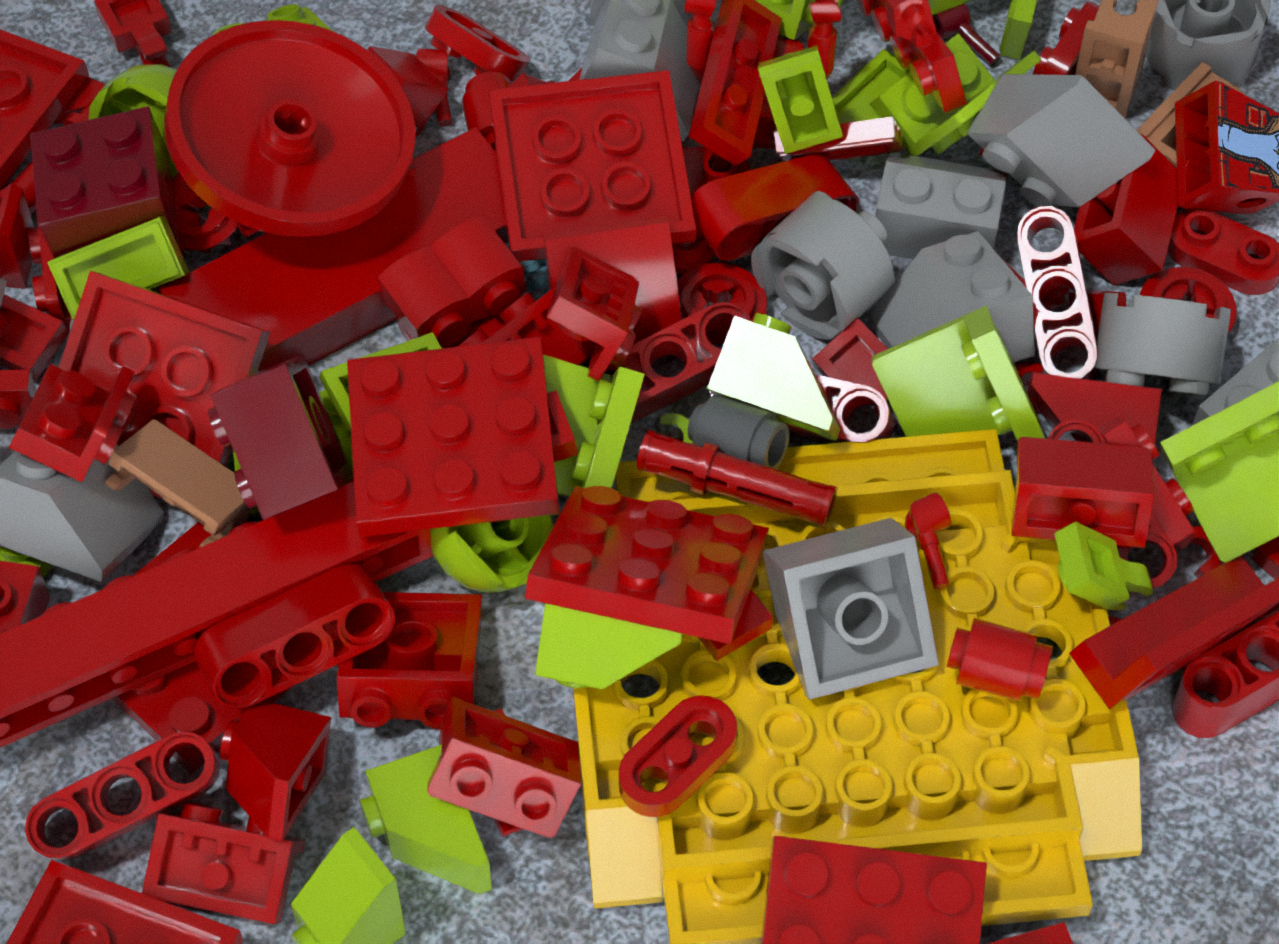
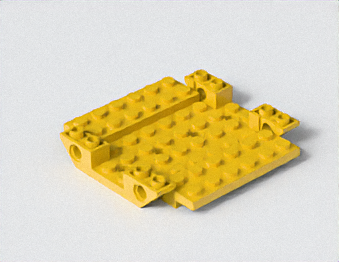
(887, 761)

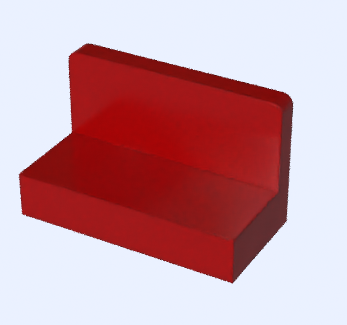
(1085, 484)

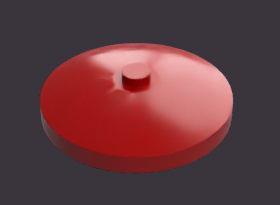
(289, 128)

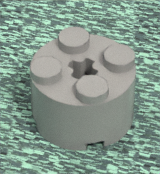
(1206, 31)
(824, 265)
(1163, 342)

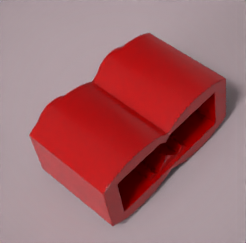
(453, 282)

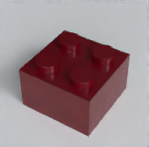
(101, 179)
(279, 437)

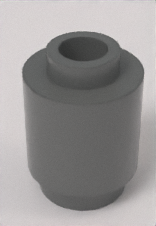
(740, 430)

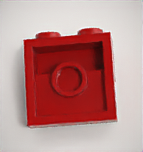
(419, 663)

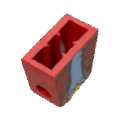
(1226, 151)

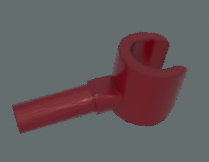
(957, 21)

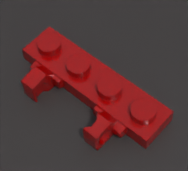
(918, 46)

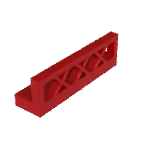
(1174, 630)

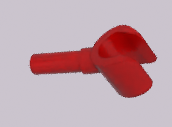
(437, 62)
(923, 520)

